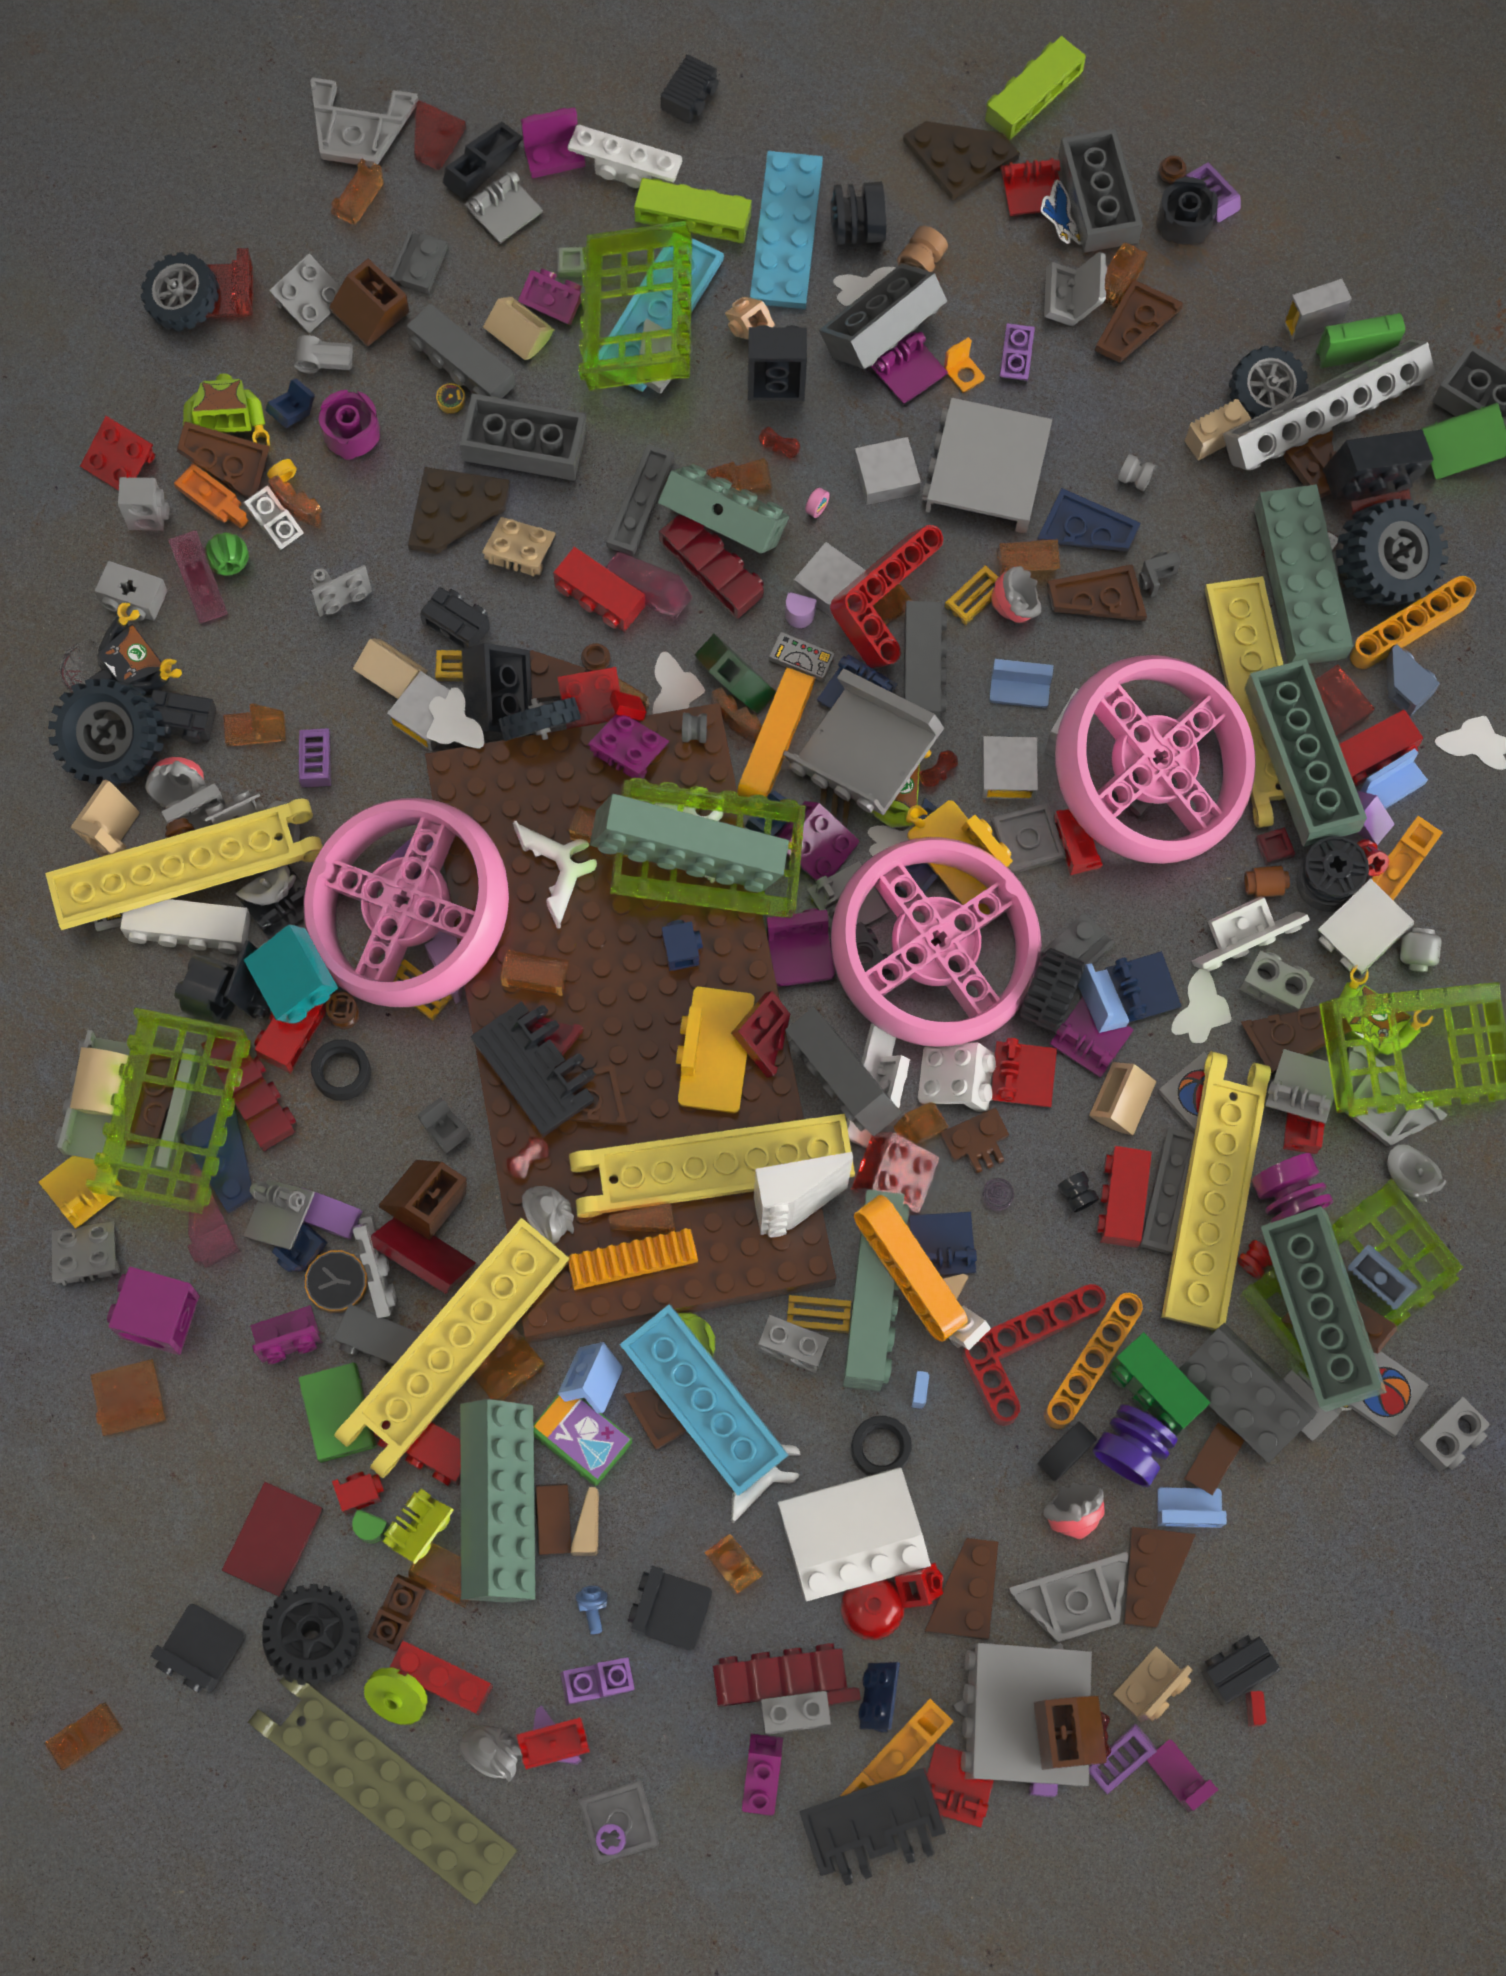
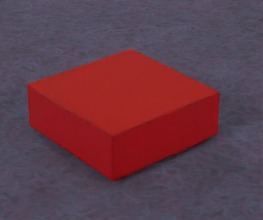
(628, 705)
(1255, 1708)

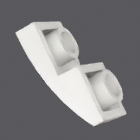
(273, 518)

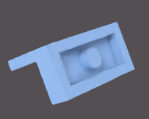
(1020, 683)
(1395, 780)
(1102, 1000)
(592, 1376)
(1190, 1508)

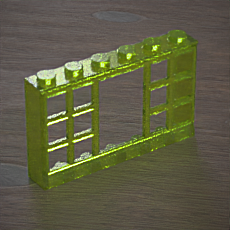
(648, 366)
(705, 896)
(1391, 1003)
(126, 1101)
(1345, 1229)

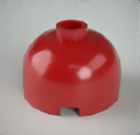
(872, 1610)

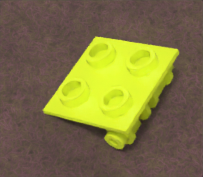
(416, 1539)

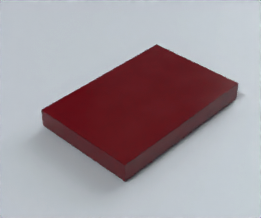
(428, 1259)
(272, 1539)

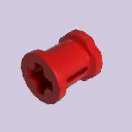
(1375, 857)

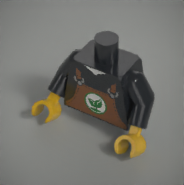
(129, 658)

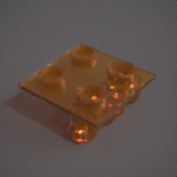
(508, 1366)
(127, 1397)

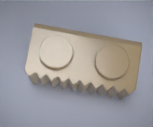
(1206, 434)

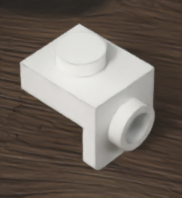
(971, 1332)

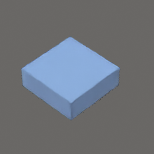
(920, 1389)

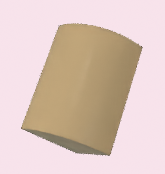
(517, 327)
(387, 667)
(96, 1081)
(1123, 1098)

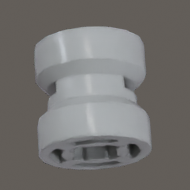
(1136, 472)

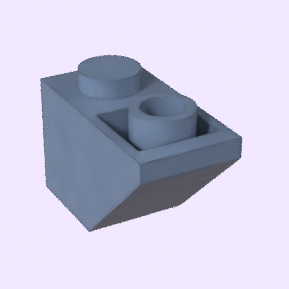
(1408, 681)

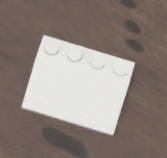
(797, 1189)
(853, 1534)

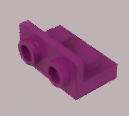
(550, 296)

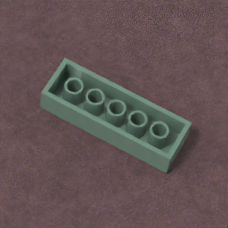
(1303, 575)
(1305, 752)
(688, 843)
(1323, 1309)
(871, 1312)
(497, 1501)

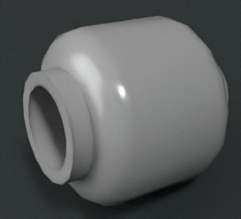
(1420, 949)

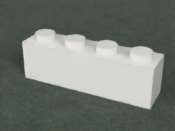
(188, 924)

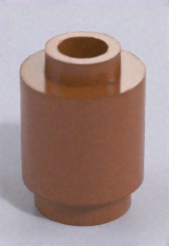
(1266, 881)

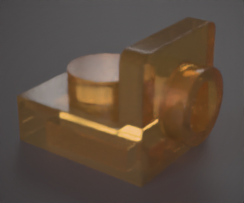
(921, 1124)

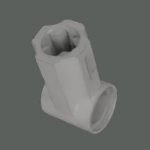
(315, 354)

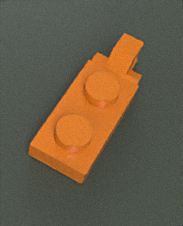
(211, 496)

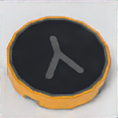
(336, 1281)

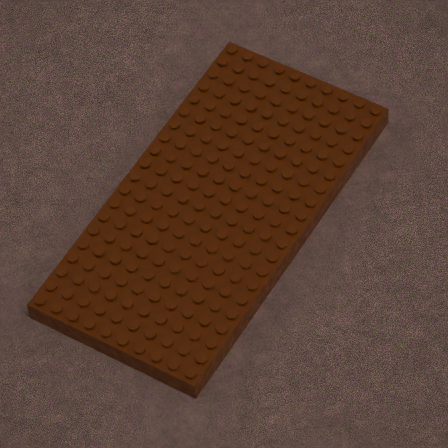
(629, 1018)

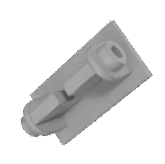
(243, 804)

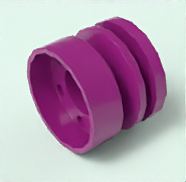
(1290, 1187)

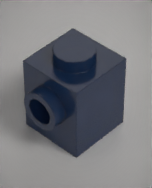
(681, 944)

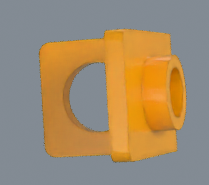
(957, 359)

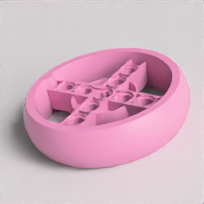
(1213, 709)
(334, 874)
(1003, 895)

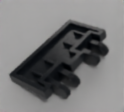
(534, 1072)
(871, 1820)

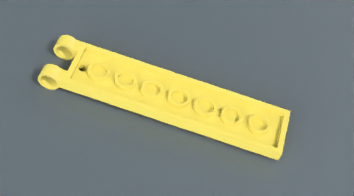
(1247, 645)
(180, 864)
(703, 1163)
(1215, 1196)
(455, 1343)

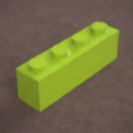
(1034, 87)
(703, 210)

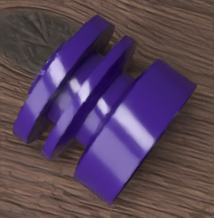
(1137, 1441)

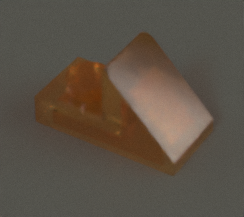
(254, 727)
(733, 1564)

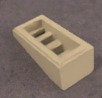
(586, 1535)

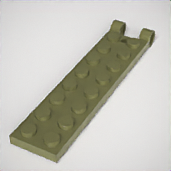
(389, 1792)

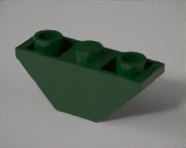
(735, 674)

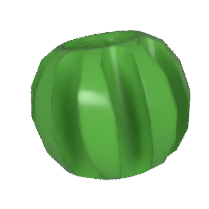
(226, 554)

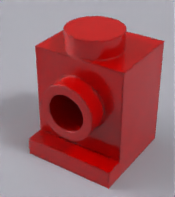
(358, 1492)
(928, 1585)

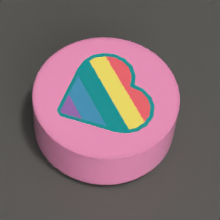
(817, 502)

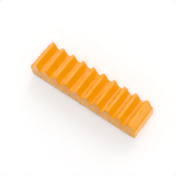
(632, 1259)

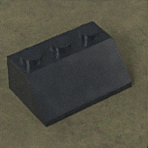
(495, 685)

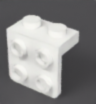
(957, 1075)

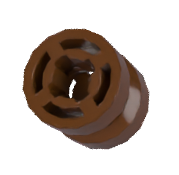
(346, 1016)

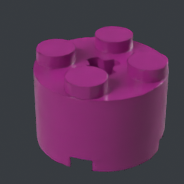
(349, 423)

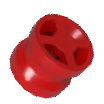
(1255, 1259)

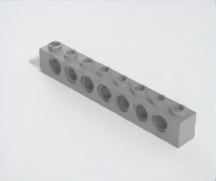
(1243, 440)

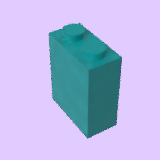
(291, 974)

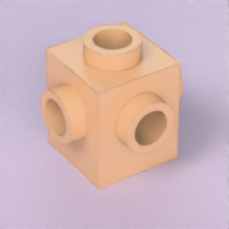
(747, 313)

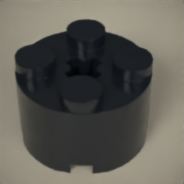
(1187, 211)
(204, 989)

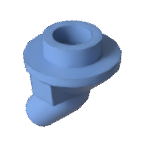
(590, 1600)

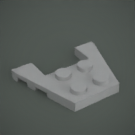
(356, 134)
(376, 1267)

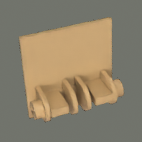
(518, 544)

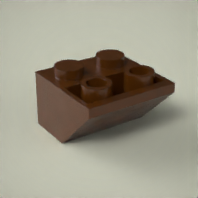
(369, 302)
(425, 1196)
(1070, 1732)

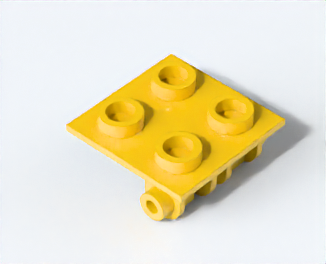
(69, 1192)

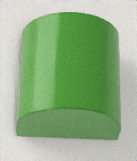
(369, 1527)

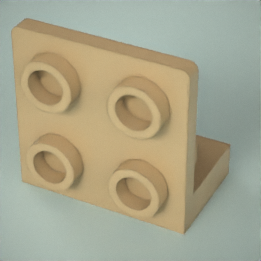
(105, 820)
(1151, 1684)

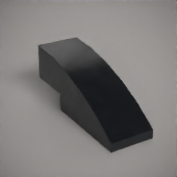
(481, 159)

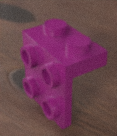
(800, 947)

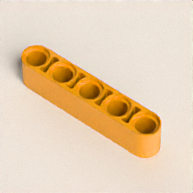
(1419, 611)
(776, 733)
(910, 1268)
(1104, 1350)

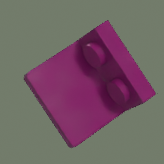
(547, 142)
(824, 841)
(286, 1335)

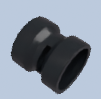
(1077, 1189)

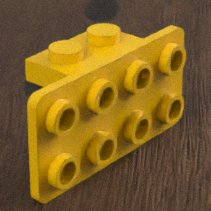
(952, 823)
(711, 1055)

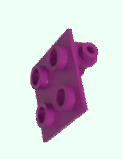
(909, 367)
(627, 744)
(1084, 1044)

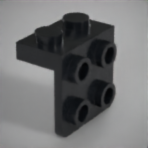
(670, 1609)
(198, 1648)

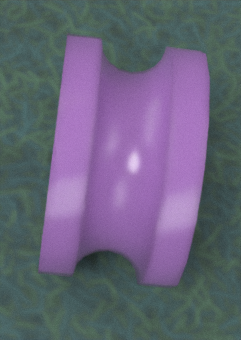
(609, 1829)

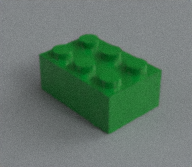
(1157, 1384)

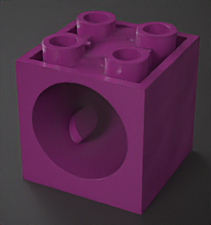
(153, 1310)

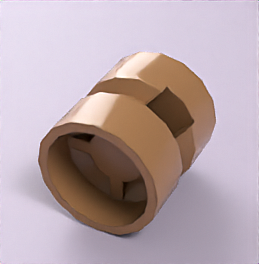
(924, 249)

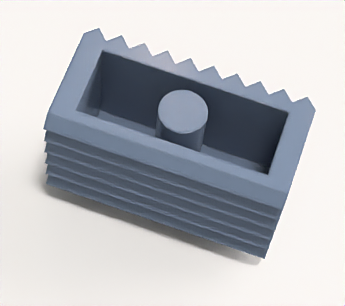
(1382, 1277)

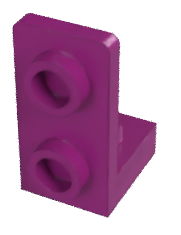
(762, 1774)
(1181, 1776)

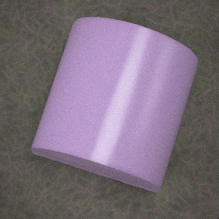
(800, 610)

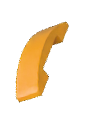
(1407, 856)
(905, 1747)

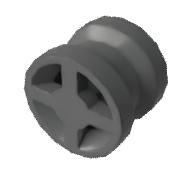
(694, 727)

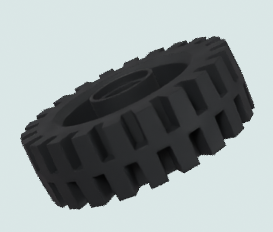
(317, 1657)

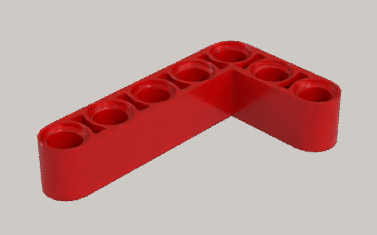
(879, 583)
(1022, 1339)

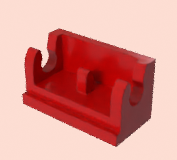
(1077, 844)
(1303, 1134)
(553, 1743)

